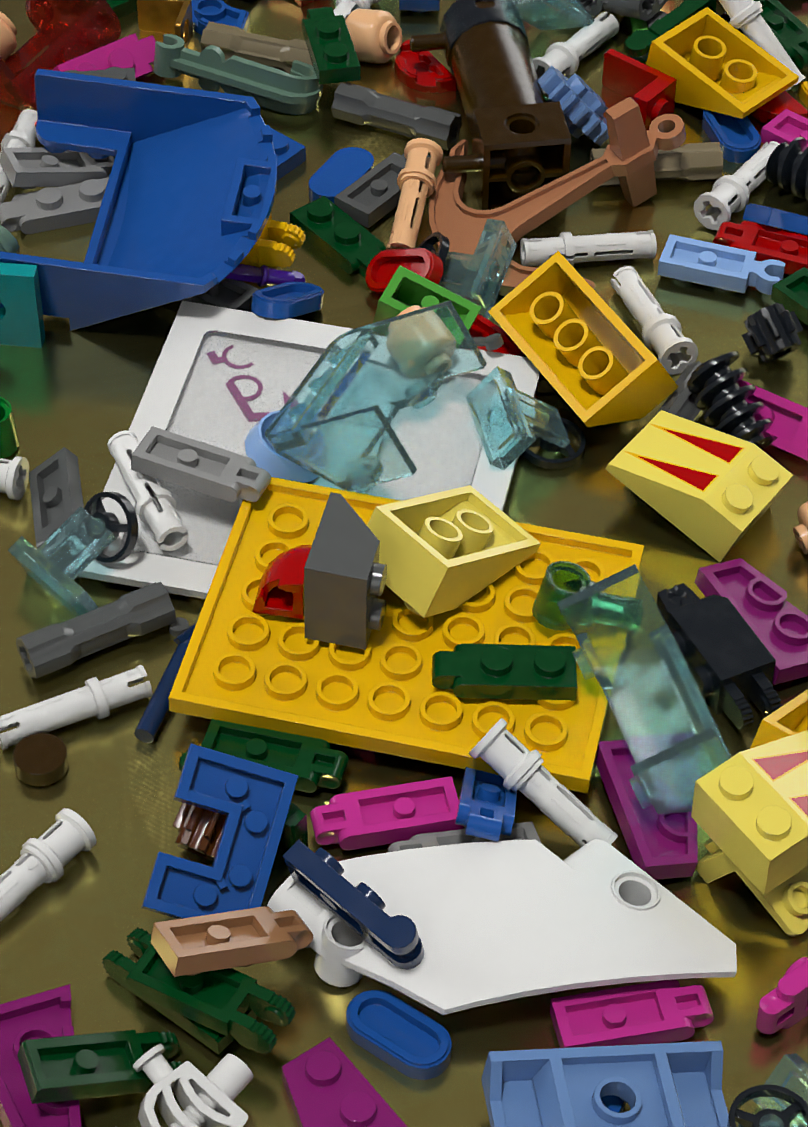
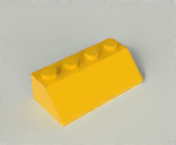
(582, 346)

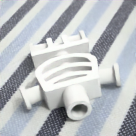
(204, 1098)

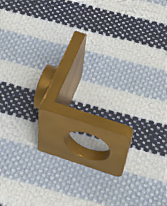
(166, 17)

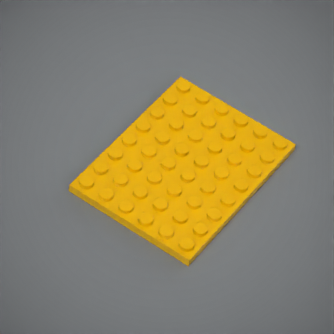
(383, 697)

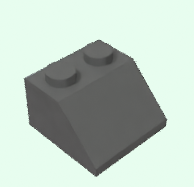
(343, 579)

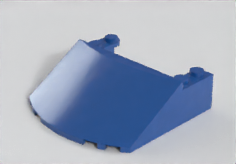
(180, 200)

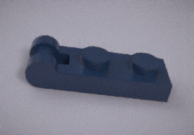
(356, 906)

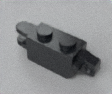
(721, 653)

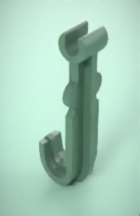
(271, 88)

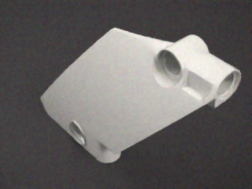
(513, 924)

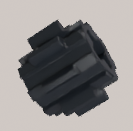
(772, 332)

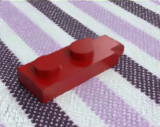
(767, 242)

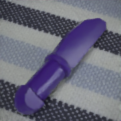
(265, 276)

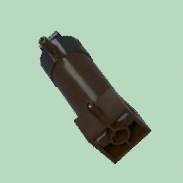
(514, 132)

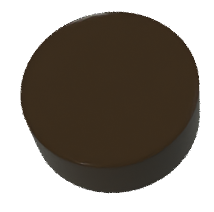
(40, 759)

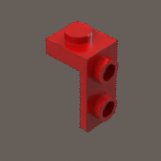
(645, 85)

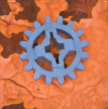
(580, 104)

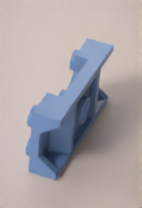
(565, 1086)

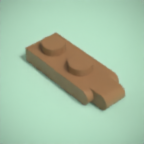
(229, 939)

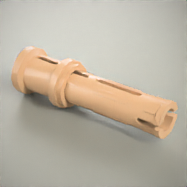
(416, 184)

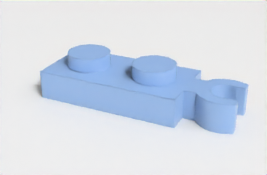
(718, 265)

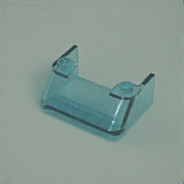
(347, 400)
(647, 688)

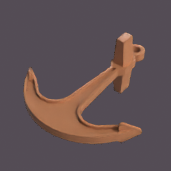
(627, 156)

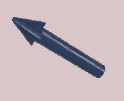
(159, 703)

